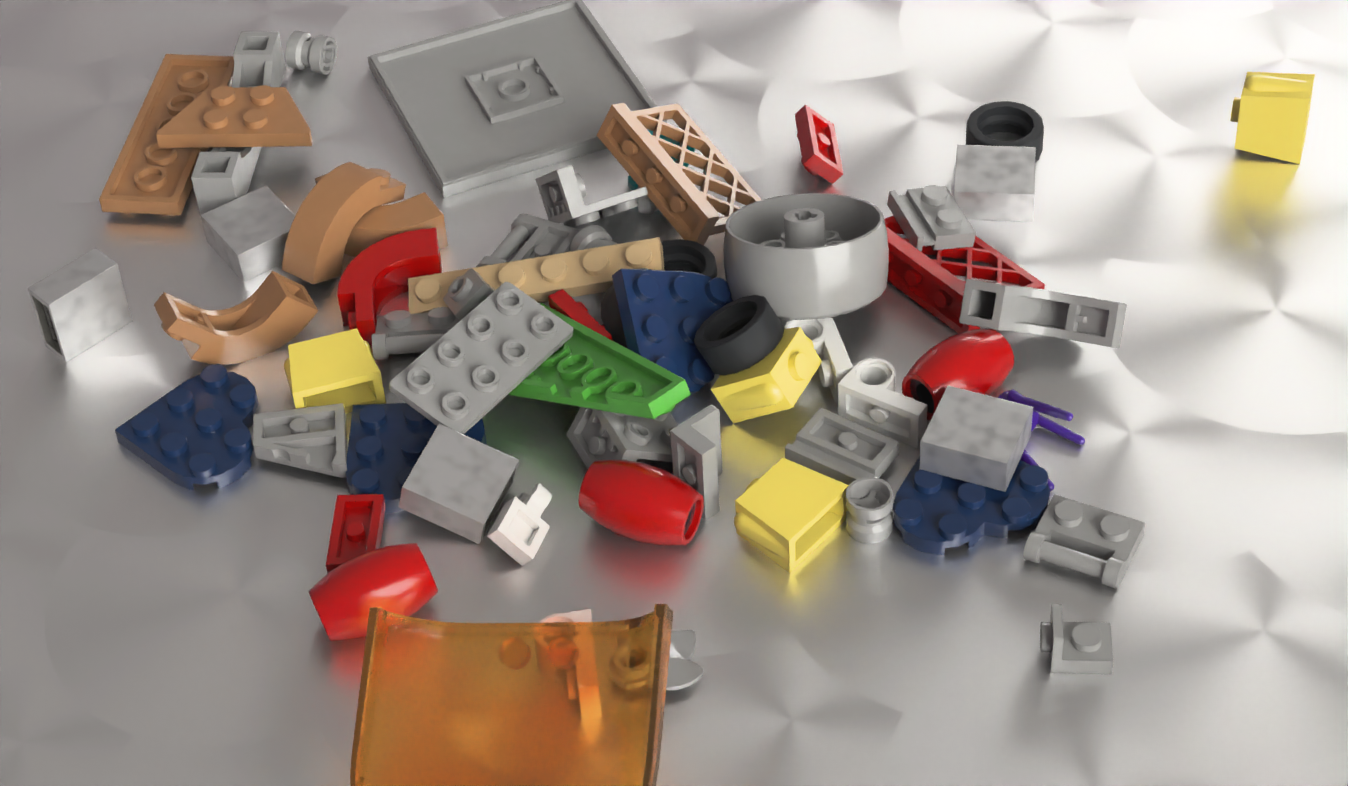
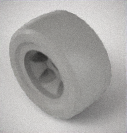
(807, 254)

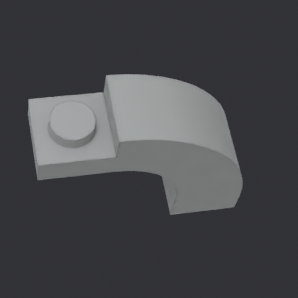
(1042, 312)

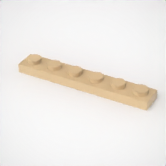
(538, 277)

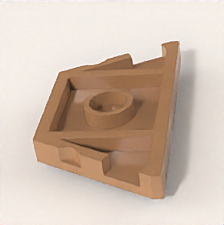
(237, 119)

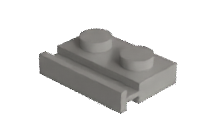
(931, 218)
(841, 448)

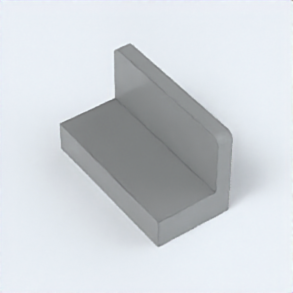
(699, 456)

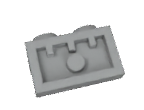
(564, 203)
(620, 436)

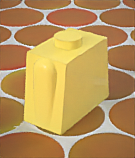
(1273, 114)
(334, 372)
(771, 383)
(790, 512)

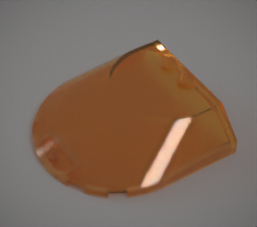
(511, 702)

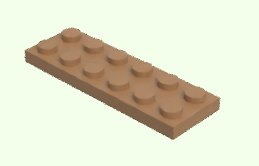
(153, 177)

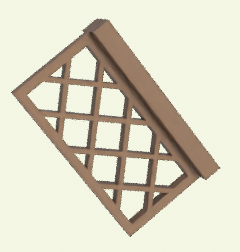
(670, 183)

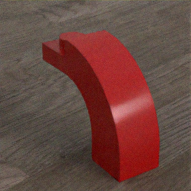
(383, 274)

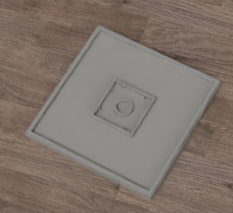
(508, 94)

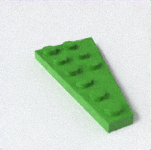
(603, 376)

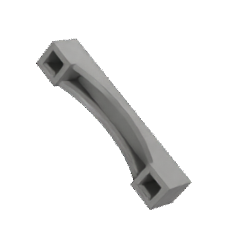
(228, 171)

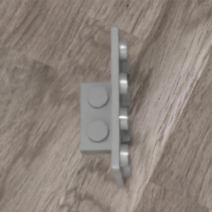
(481, 359)

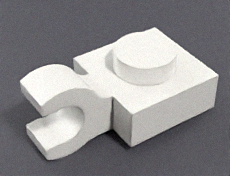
(519, 525)

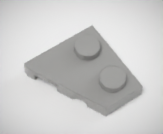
(304, 438)

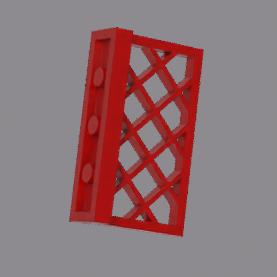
(933, 280)

